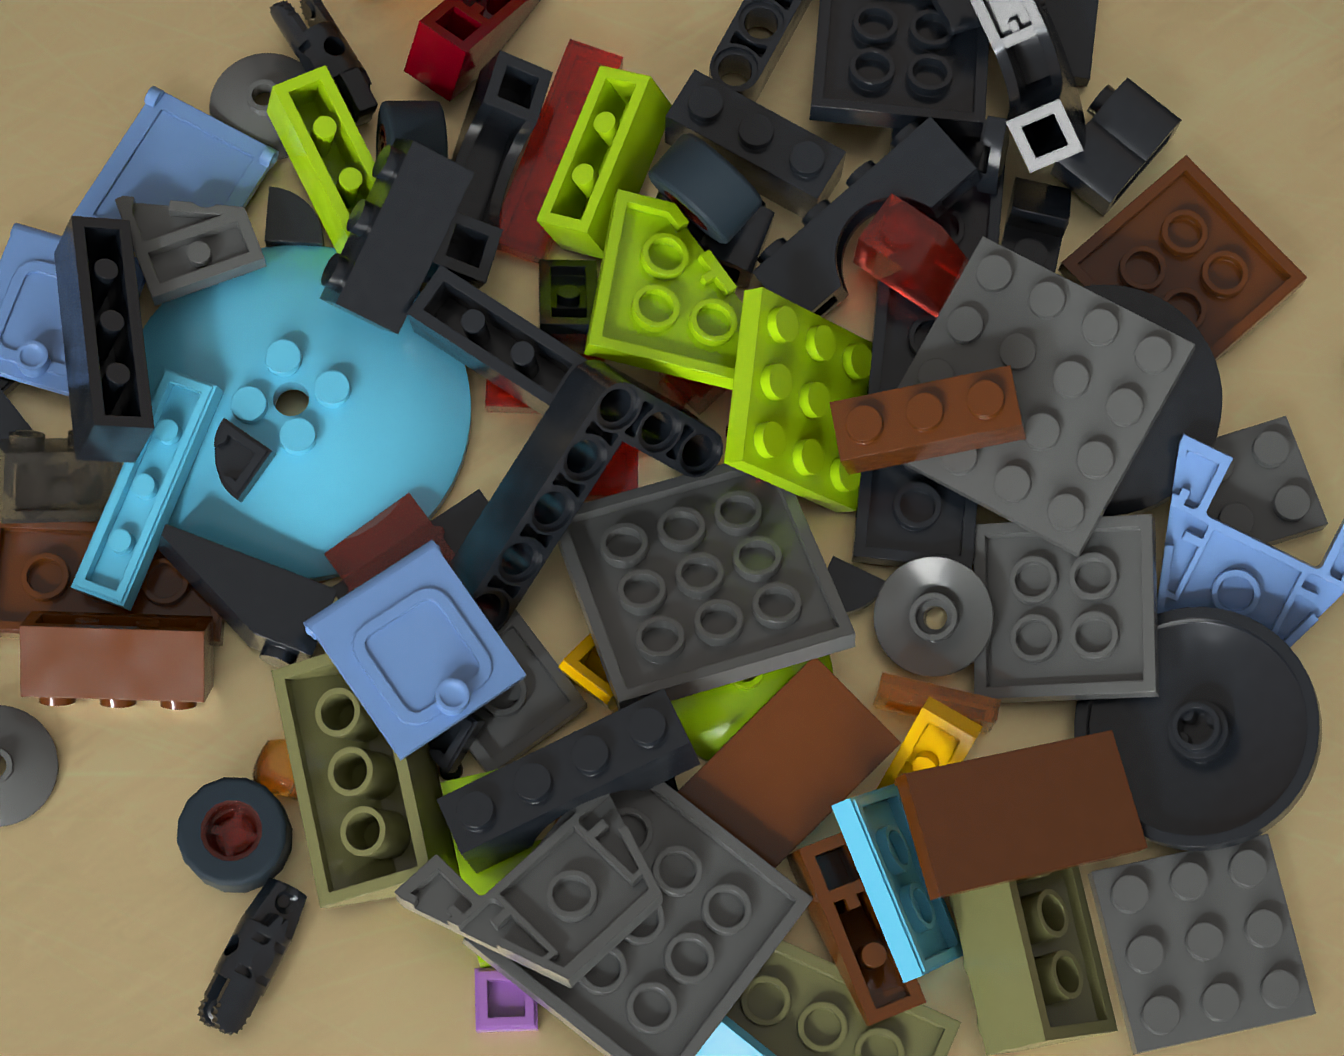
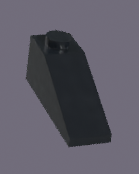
(251, 595)

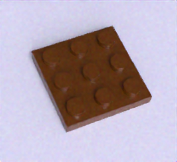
(1193, 252)

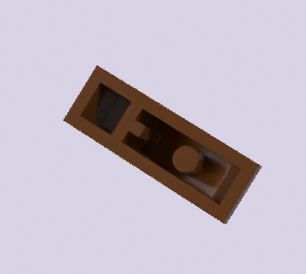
(852, 930)

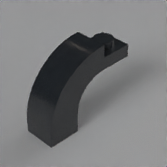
(1040, 85)

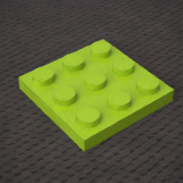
(782, 394)

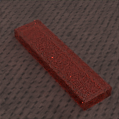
(545, 149)

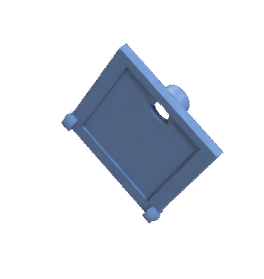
(178, 157)
(31, 310)
(415, 641)

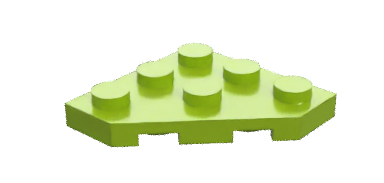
(663, 297)

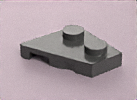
(190, 245)

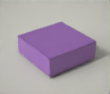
(501, 1004)

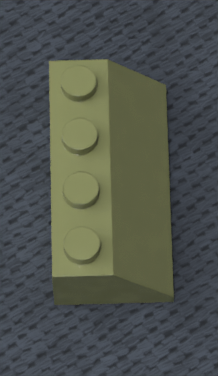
(360, 806)
(1033, 962)

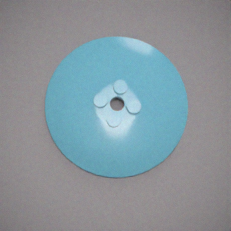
(378, 423)

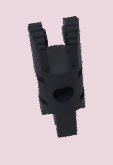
(327, 46)
(252, 956)

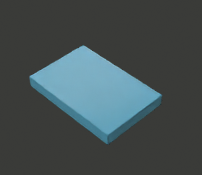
(884, 853)

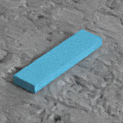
(147, 491)

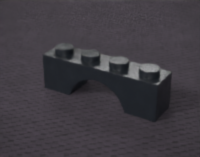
(490, 141)
(920, 169)
(615, 754)

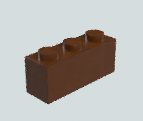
(927, 420)
(116, 658)

